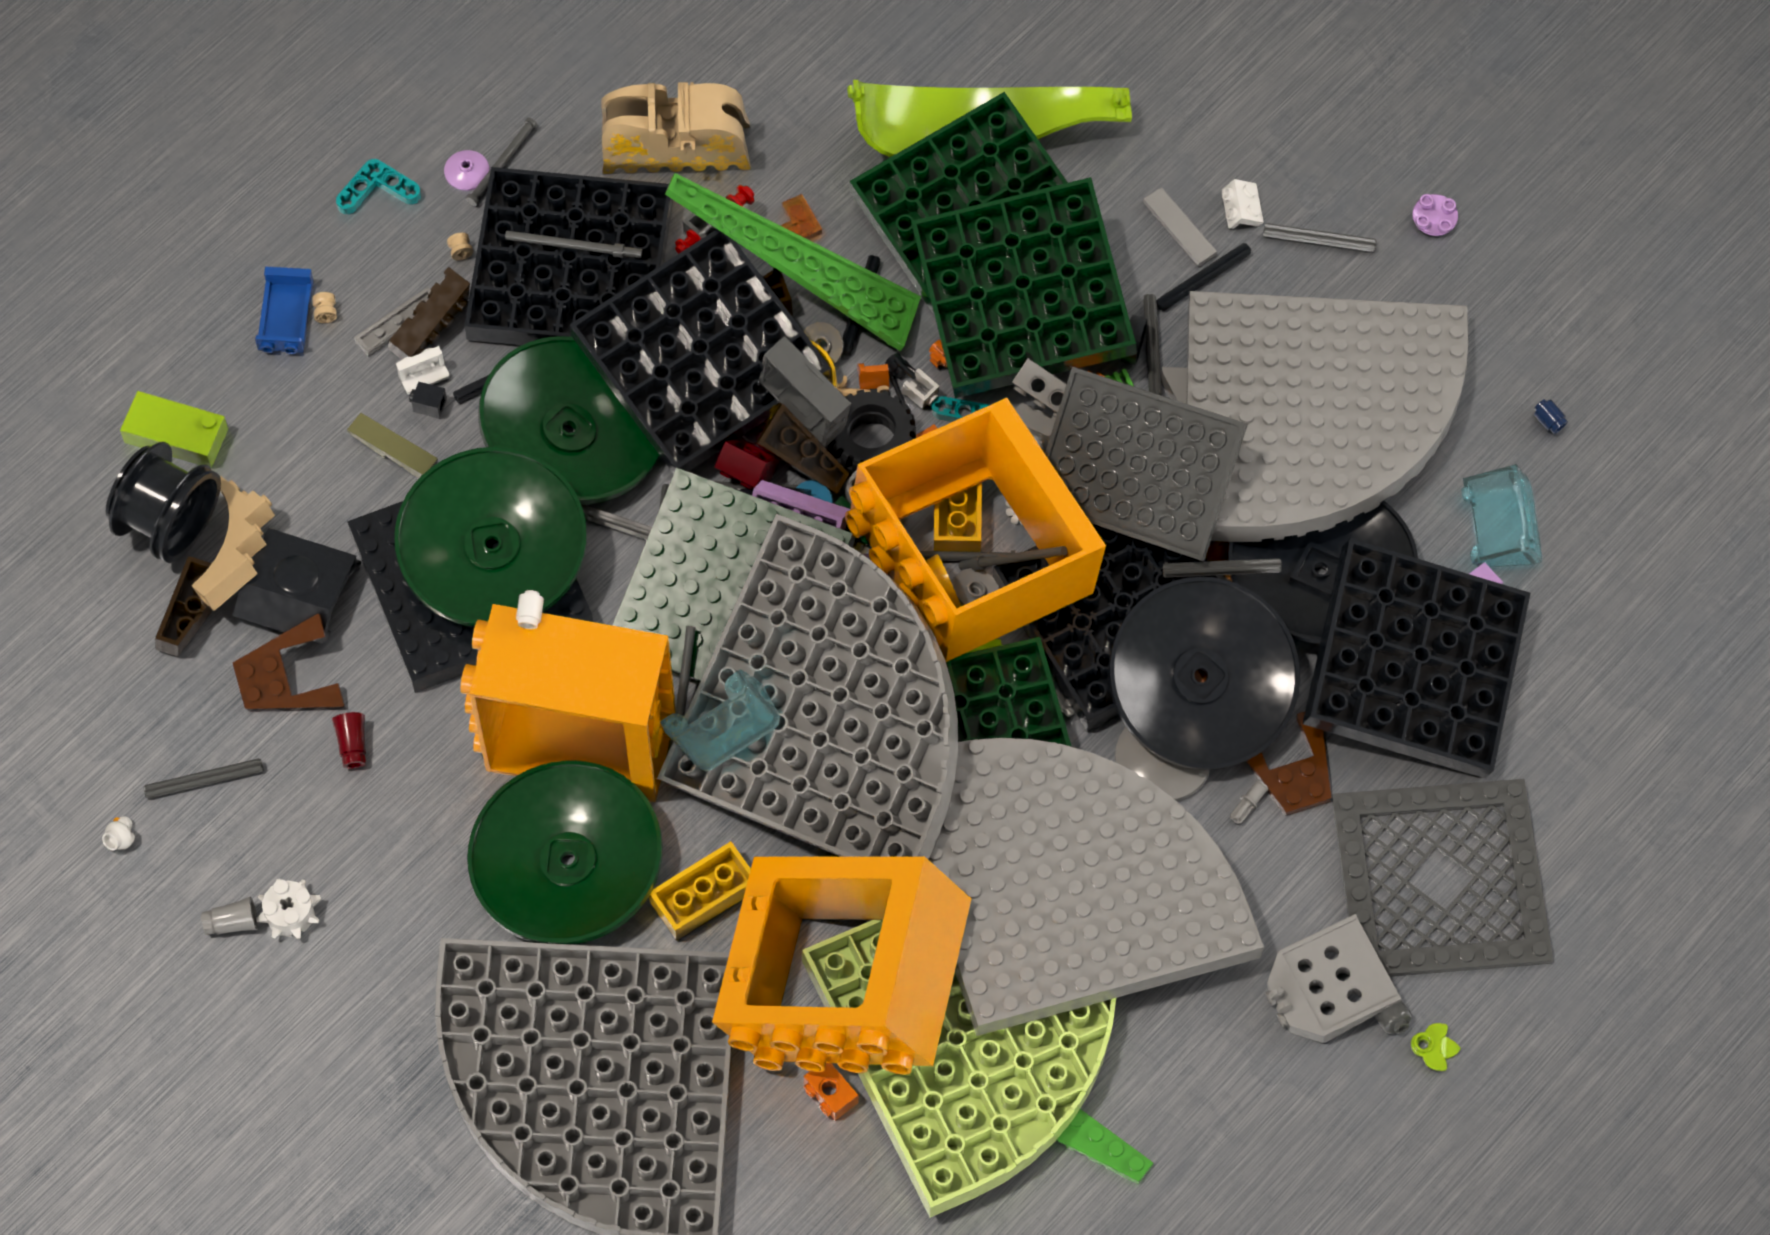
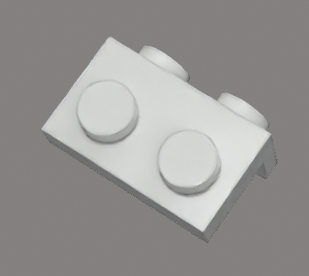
(1242, 204)
(424, 367)

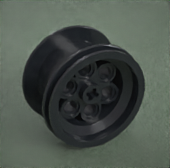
(162, 501)

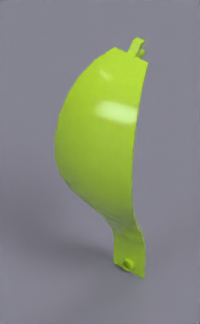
(899, 116)

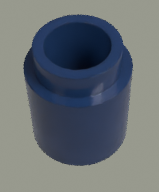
(1550, 416)

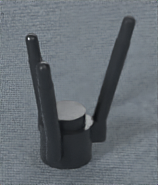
(899, 367)

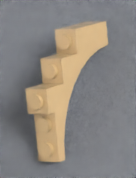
(243, 540)

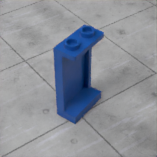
(285, 310)

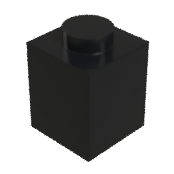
(428, 399)

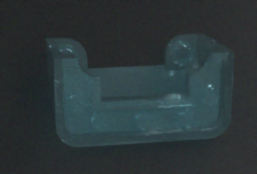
(1503, 518)
(728, 727)

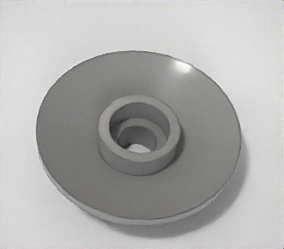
(826, 332)
(973, 581)

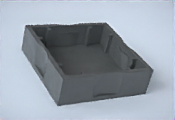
(804, 391)

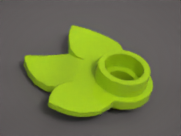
(1438, 1046)

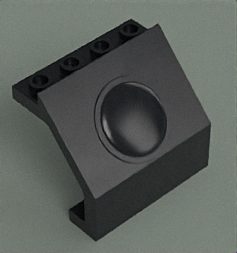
(294, 582)

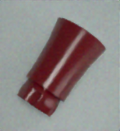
(351, 738)

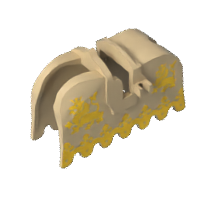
(657, 131)

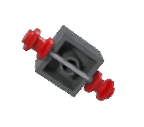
(696, 228)

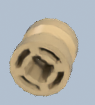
(324, 307)

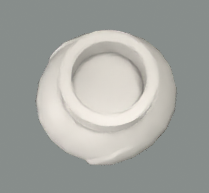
(118, 834)

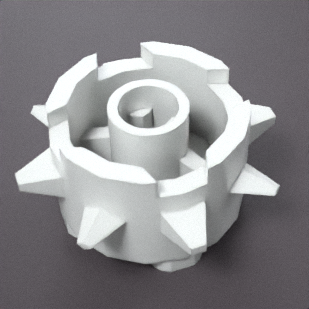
(292, 920)

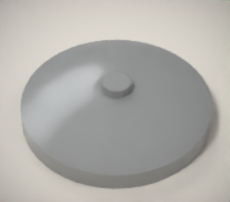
(1173, 779)

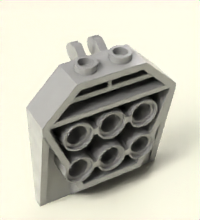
(1301, 1008)

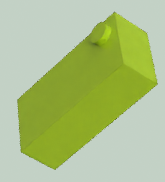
(190, 431)

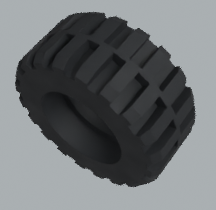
(872, 408)

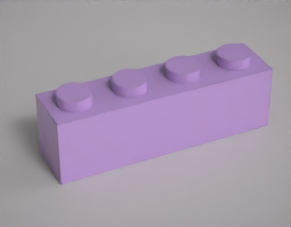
(802, 503)

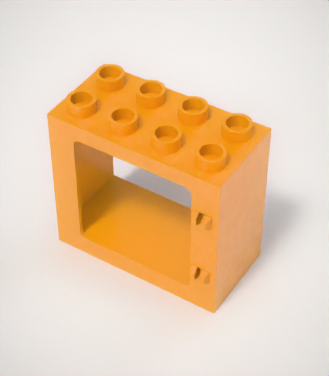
(951, 460)
(569, 696)
(908, 977)

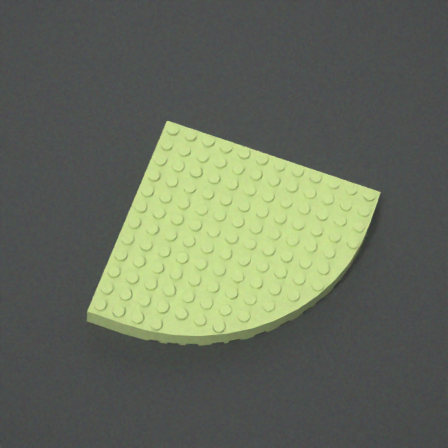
(987, 1097)

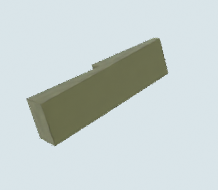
(392, 445)

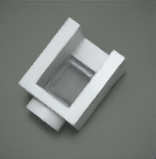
(921, 390)

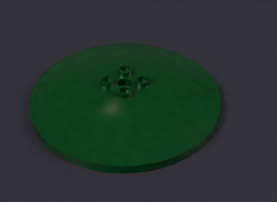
(554, 386)
(484, 498)
(560, 813)

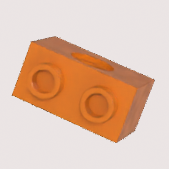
(837, 1103)

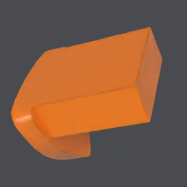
(873, 376)

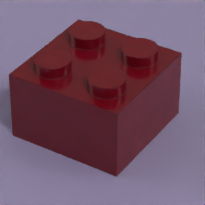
(746, 463)

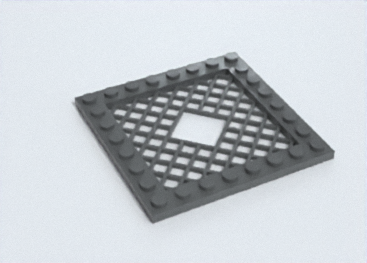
(1509, 794)

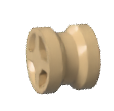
(460, 246)

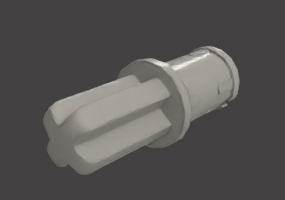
(1248, 802)

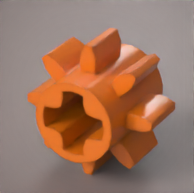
(937, 354)

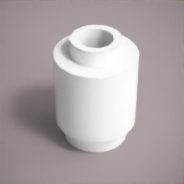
(529, 609)

